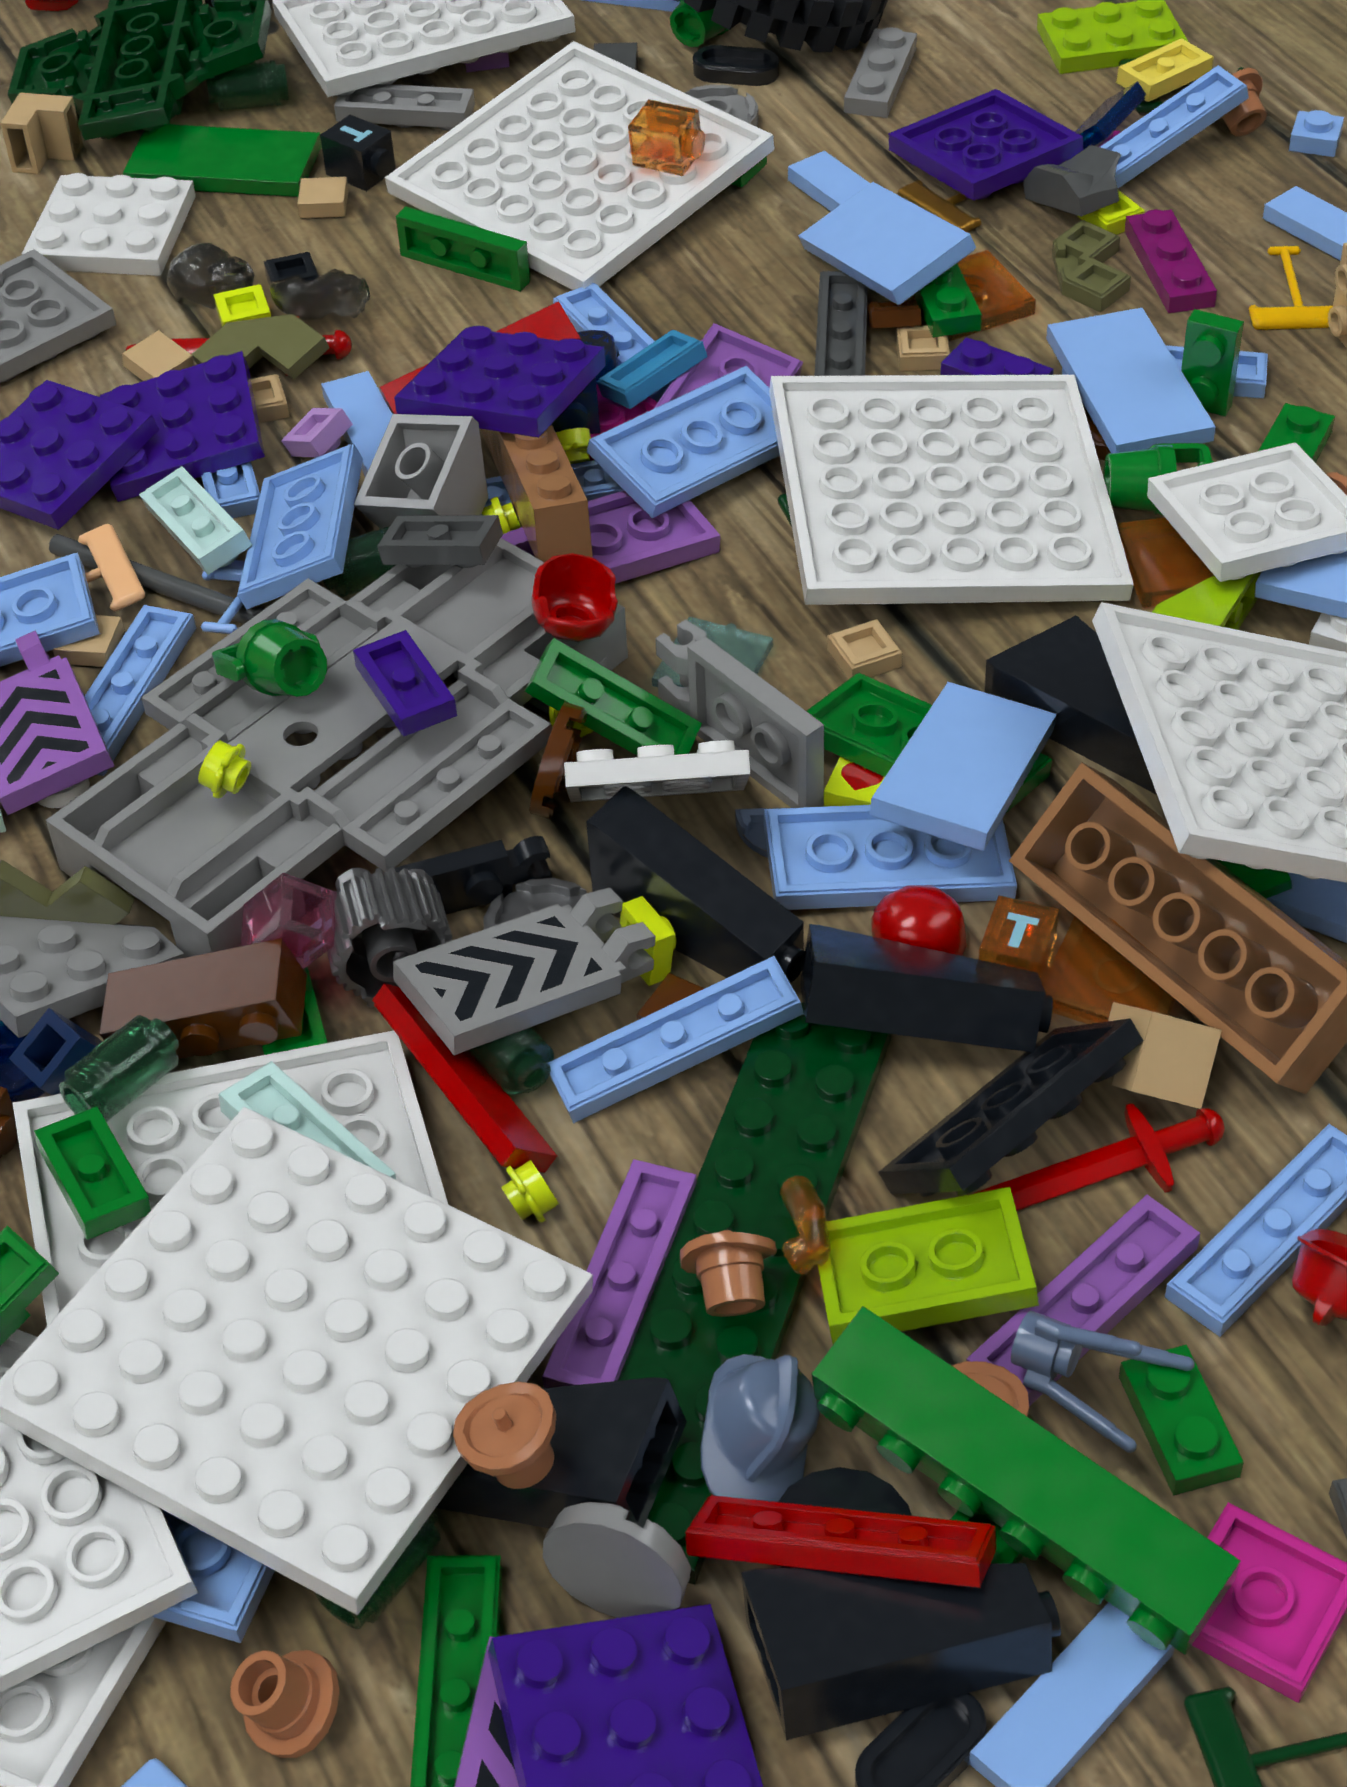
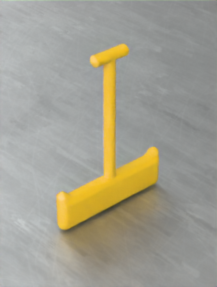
(1289, 317)

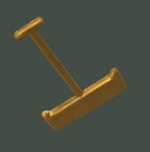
(943, 208)

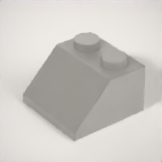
(425, 470)

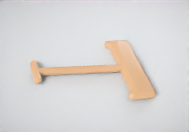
(113, 566)

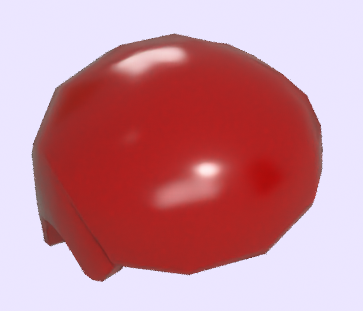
(574, 597)
(921, 918)

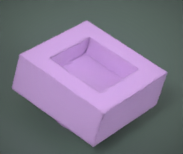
(317, 432)

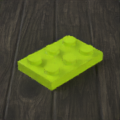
(1106, 33)
(929, 1263)

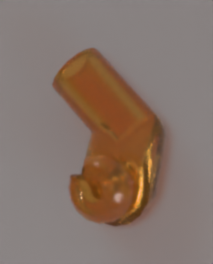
(809, 1217)

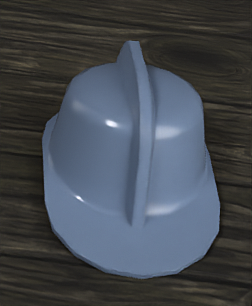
(757, 1427)

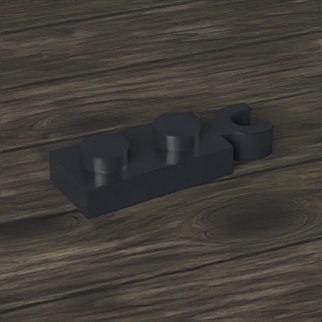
(484, 871)

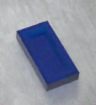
(1110, 115)

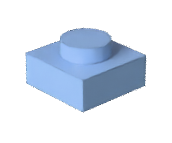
(1316, 133)

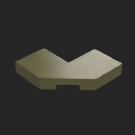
(1081, 268)
(280, 339)
(81, 898)

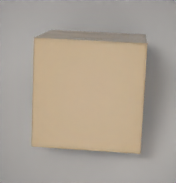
(40, 130)
(1170, 1060)

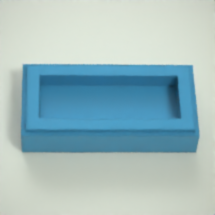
(651, 368)

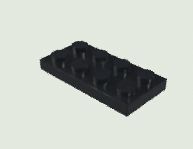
(1010, 1108)

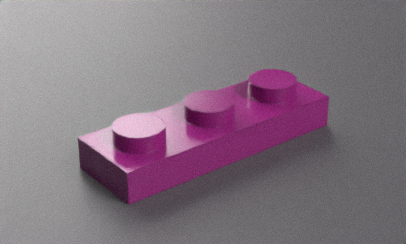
(1170, 261)

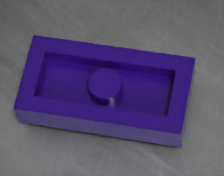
(979, 358)
(405, 683)

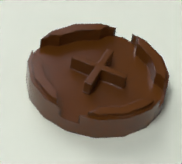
(560, 748)

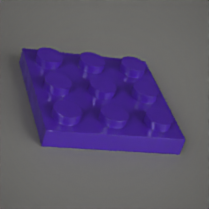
(984, 144)
(503, 380)
(202, 419)
(64, 450)
(623, 1704)

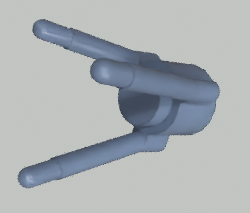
(1054, 1348)

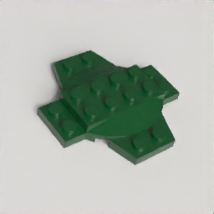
(142, 60)

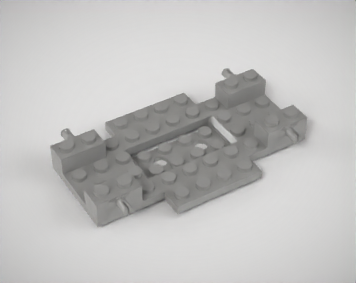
(209, 855)

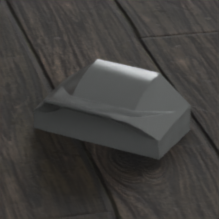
(1078, 184)

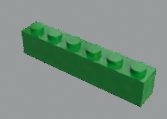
(1024, 1481)

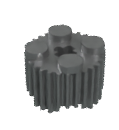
(382, 921)

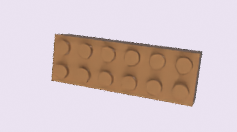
(1221, 941)

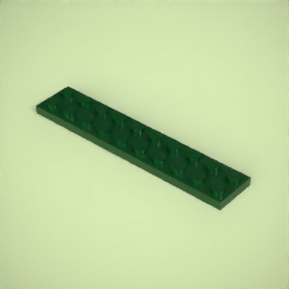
(785, 1118)

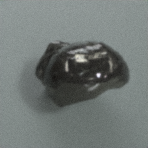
(207, 271)
(316, 299)

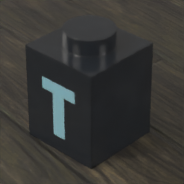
(358, 152)

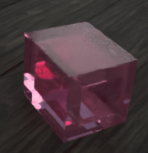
(296, 913)

